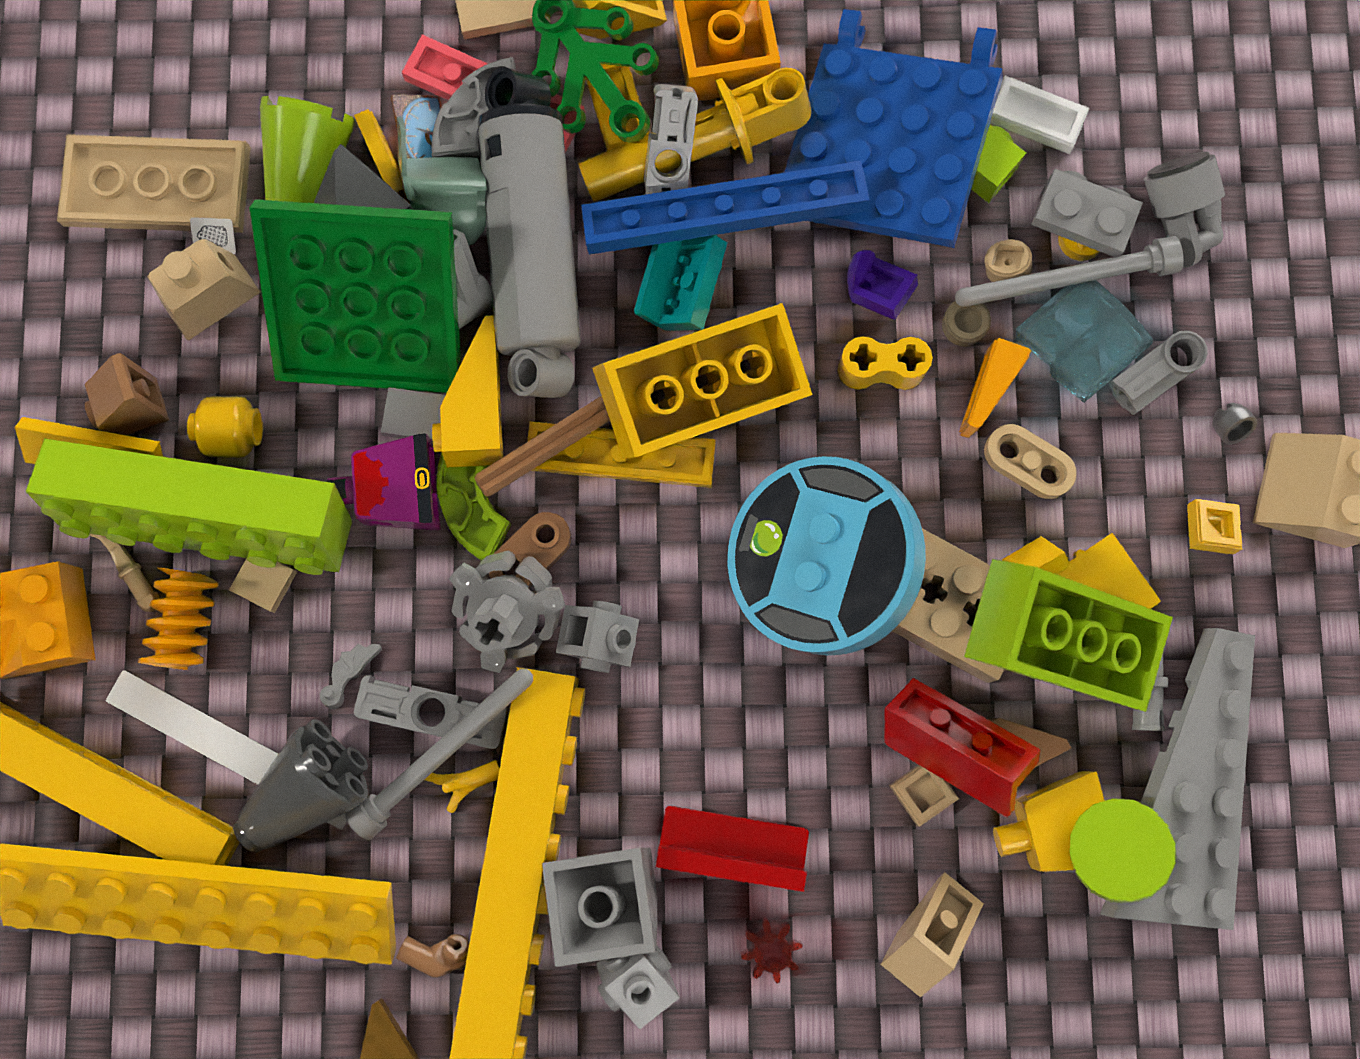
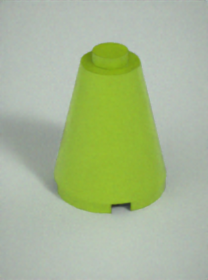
(298, 146)

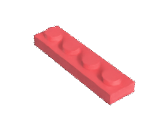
(443, 68)

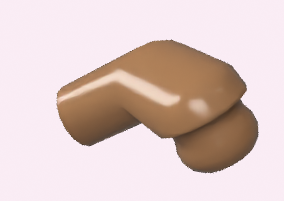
(437, 959)

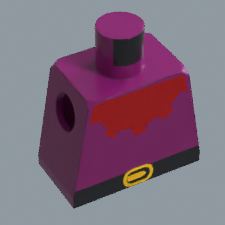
(394, 484)

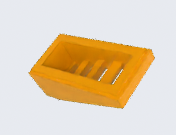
(997, 372)

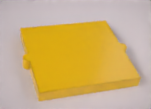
(1111, 570)

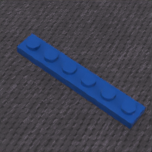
(725, 207)

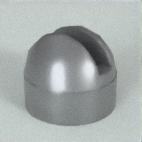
(1234, 423)

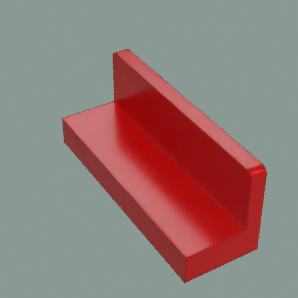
(959, 745)
(733, 848)

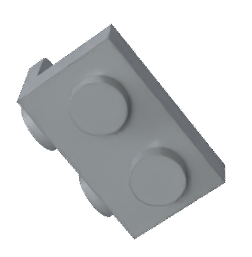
(1087, 212)

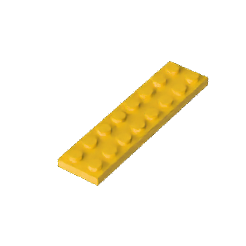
(197, 904)

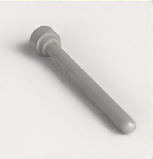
(1161, 257)
(373, 813)

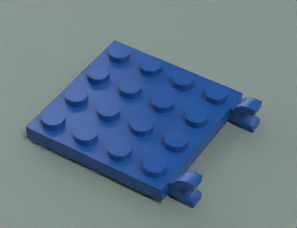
(909, 123)

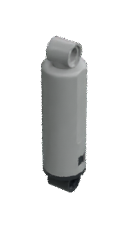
(529, 233)

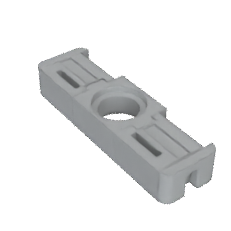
(674, 130)
(398, 707)

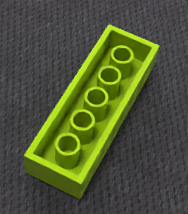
(191, 506)

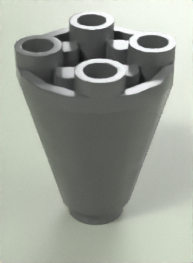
(302, 789)

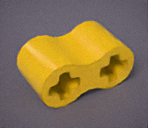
(884, 363)

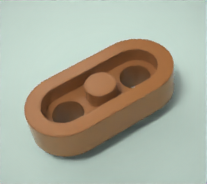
(526, 542)

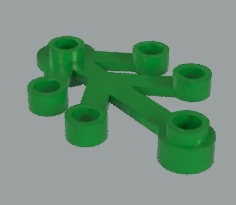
(586, 61)

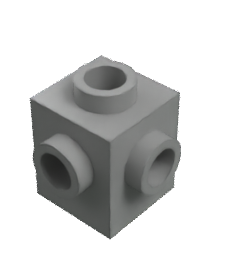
(598, 635)
(638, 985)

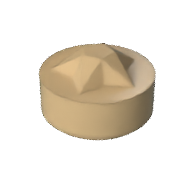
(1008, 260)

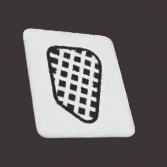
(214, 230)

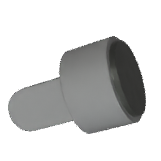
(1185, 187)

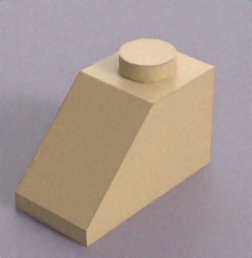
(933, 936)

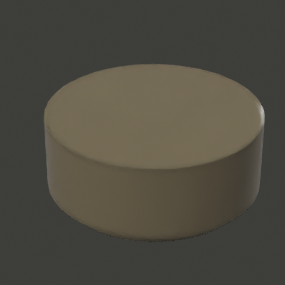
(966, 324)

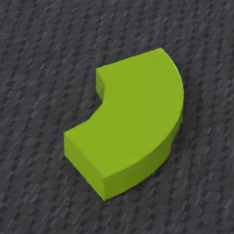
(469, 510)

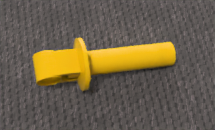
(739, 120)

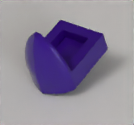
(879, 284)

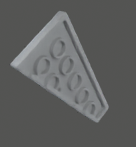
(1201, 788)

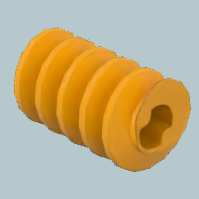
(179, 620)

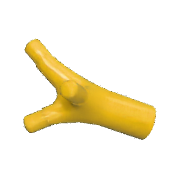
(465, 782)

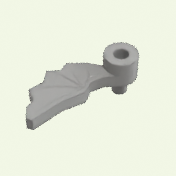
(347, 668)

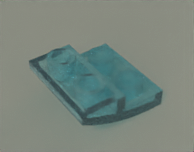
(1084, 337)

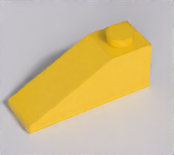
(472, 406)

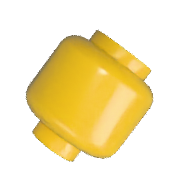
(225, 427)

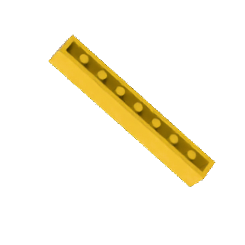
(512, 876)

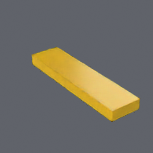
(600, 456)

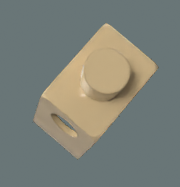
(201, 286)

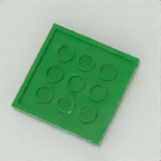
(358, 294)

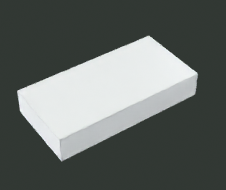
(1038, 115)

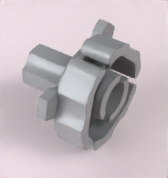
(504, 609)

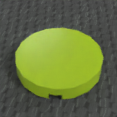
(1122, 850)

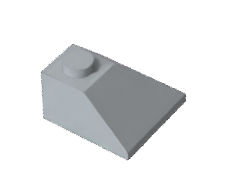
(602, 906)

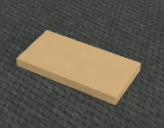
(152, 182)

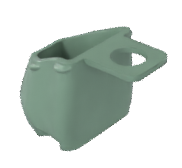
(445, 186)

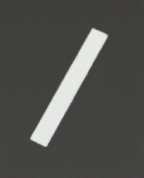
(195, 729)

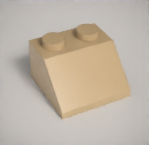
(1312, 487)

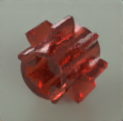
(773, 964)

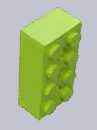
(1068, 634)

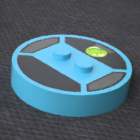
(826, 556)

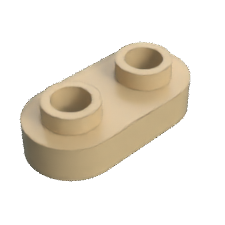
(1030, 458)

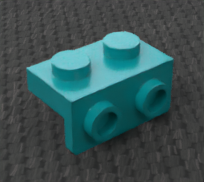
(680, 283)

